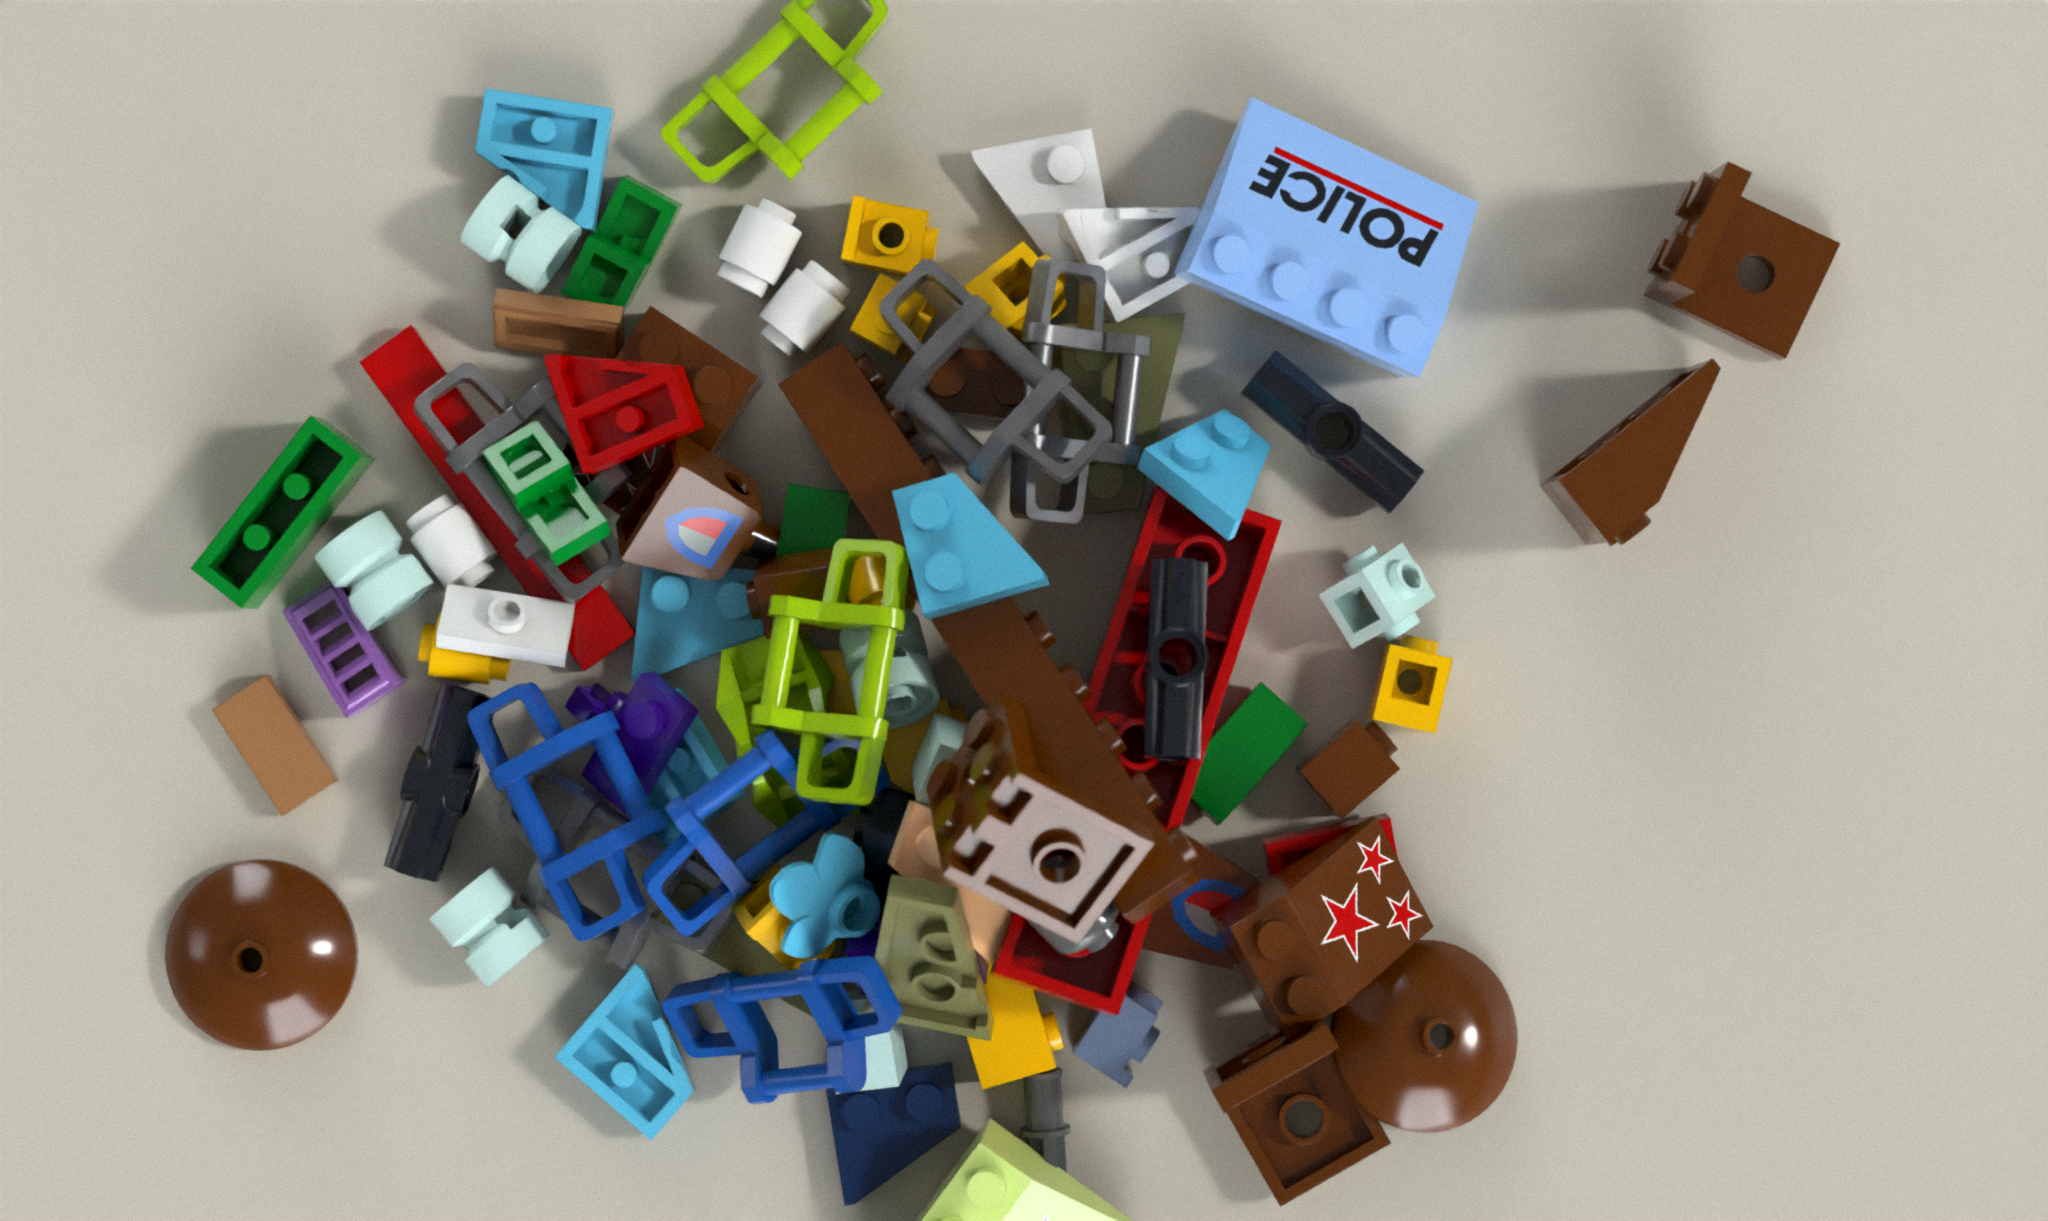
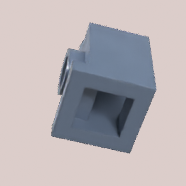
(1113, 1040)

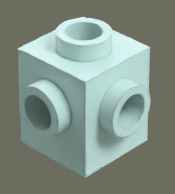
(1377, 595)

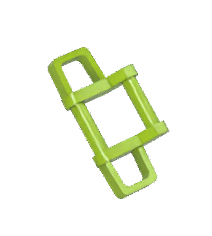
(724, 91)
(837, 614)

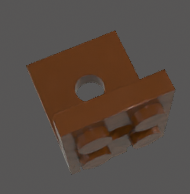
(1700, 263)
(1003, 815)
(1271, 1077)

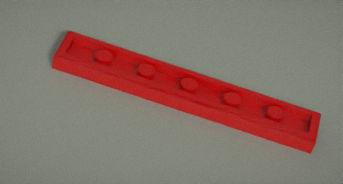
(405, 370)

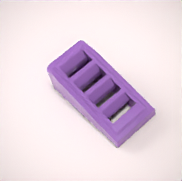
(349, 701)

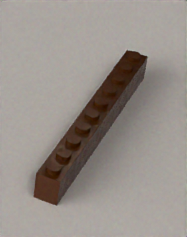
(993, 640)

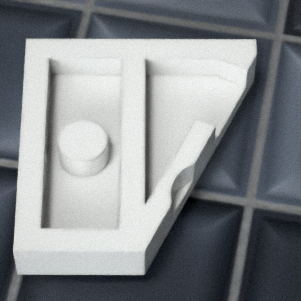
(1043, 178)
(1134, 248)

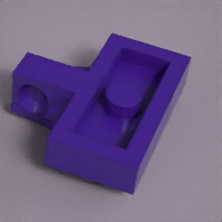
(650, 730)

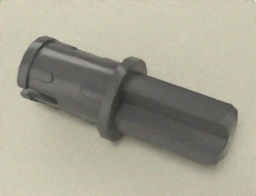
(1044, 1116)

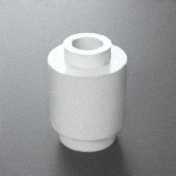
(759, 247)
(803, 309)
(452, 543)

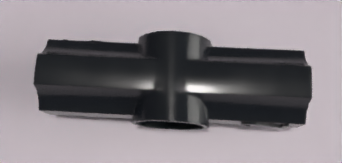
(1367, 457)
(1175, 617)
(437, 786)

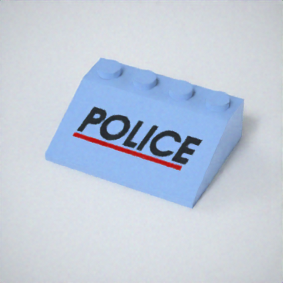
(1330, 240)

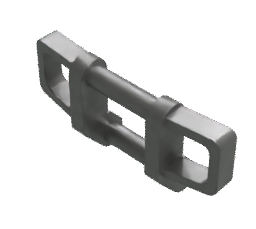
(1087, 337)
(1047, 385)
(470, 461)
(627, 941)

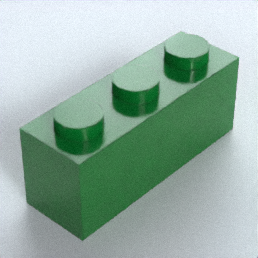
(283, 513)

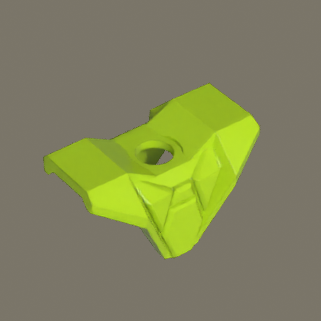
(741, 687)

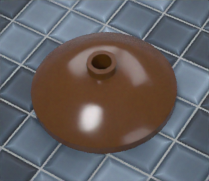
(303, 944)
(1388, 1049)

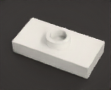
(505, 625)

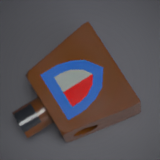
(694, 515)
(1184, 923)

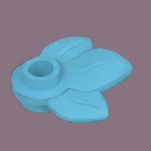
(825, 898)

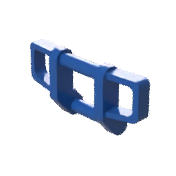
(558, 743)
(738, 874)
(755, 1040)

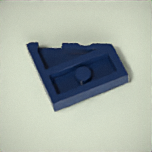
(891, 1127)

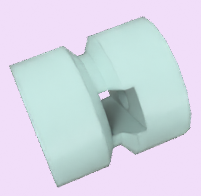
(539, 248)
(370, 564)
(912, 683)
(489, 927)

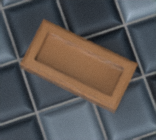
(557, 325)
(275, 745)

